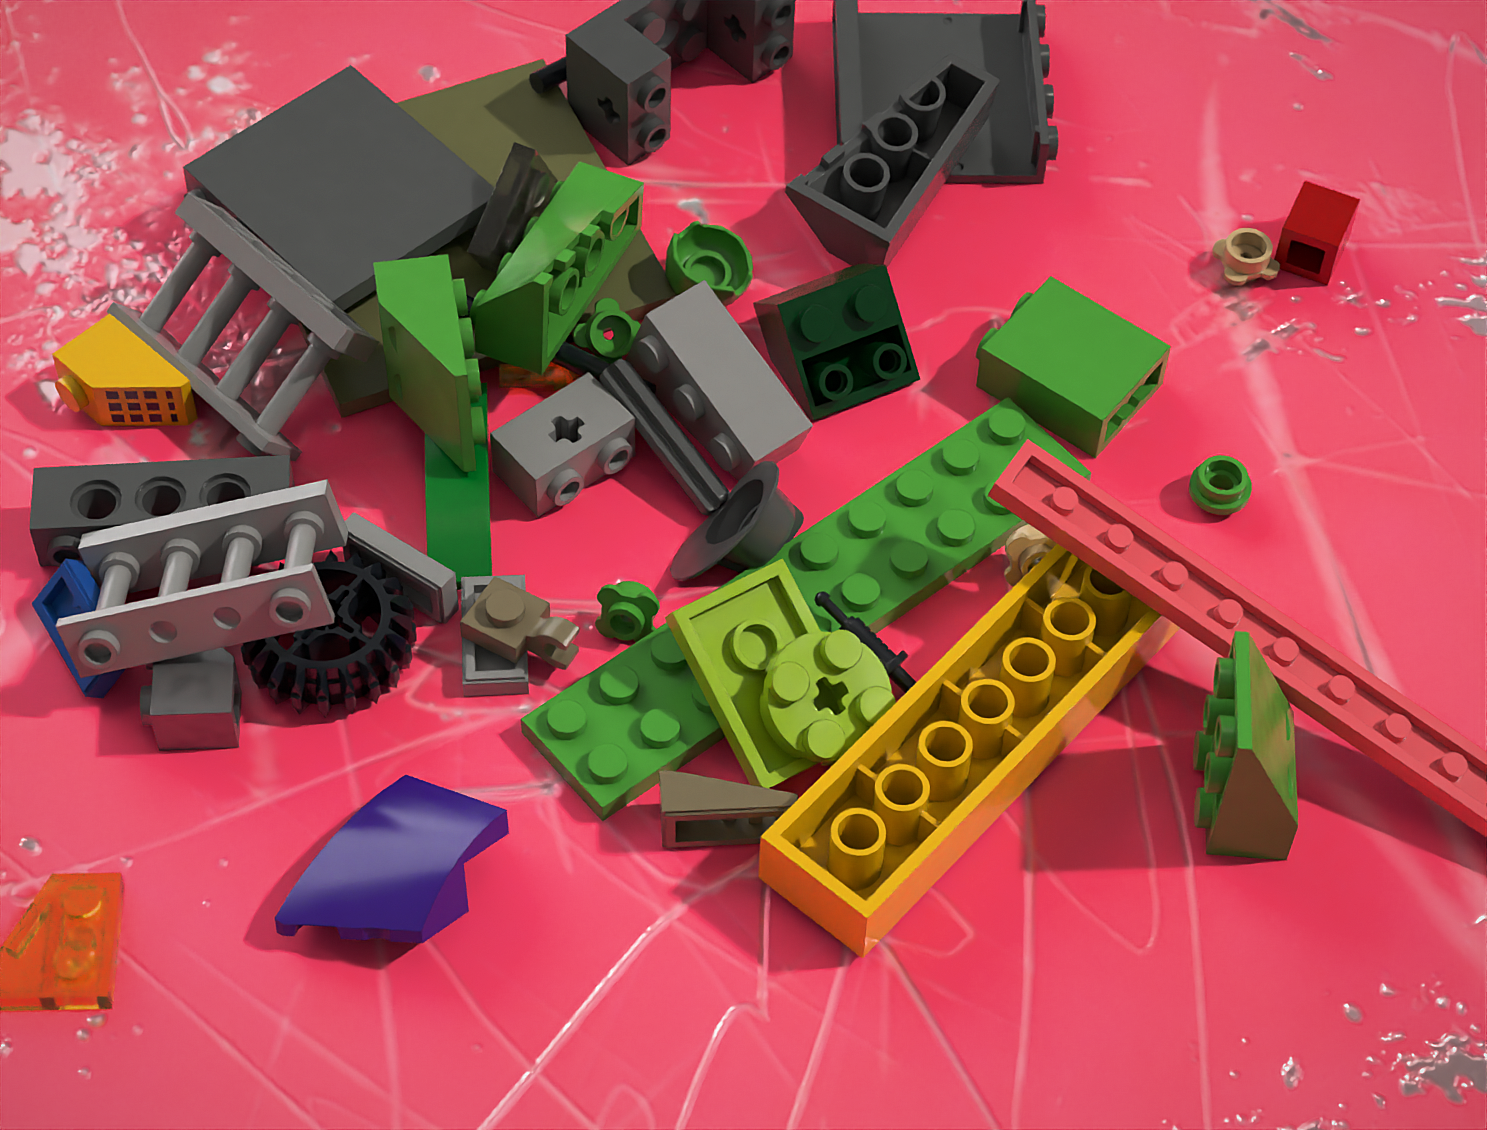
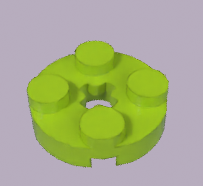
(790, 686)

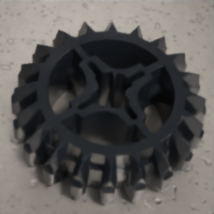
(336, 660)

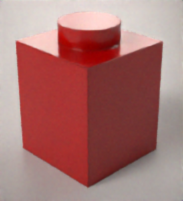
(1316, 232)

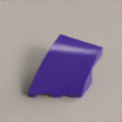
(395, 865)

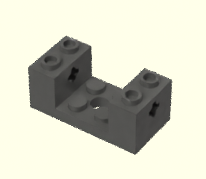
(626, 55)

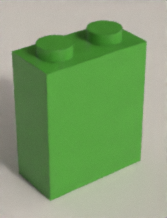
(1072, 365)

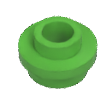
(1222, 473)

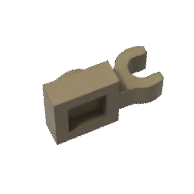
(516, 621)

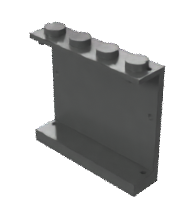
(887, 52)

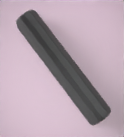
(665, 437)

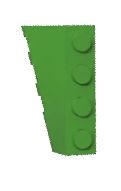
(557, 267)

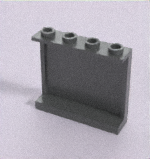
(342, 185)

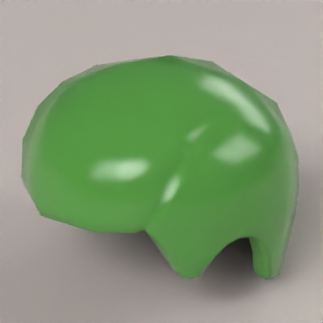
(709, 255)

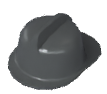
(744, 529)

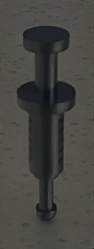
(887, 657)

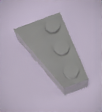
(717, 382)

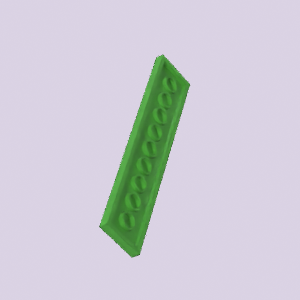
(871, 558)

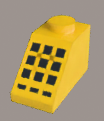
(121, 379)

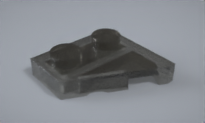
(517, 197)

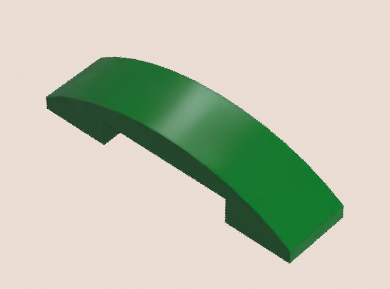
(459, 508)

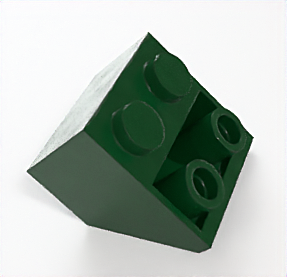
(838, 339)

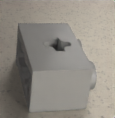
(563, 445)

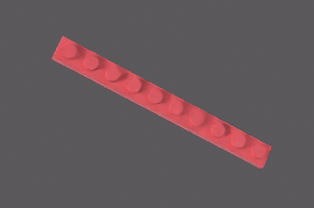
(1214, 606)

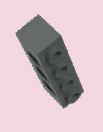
(104, 496)

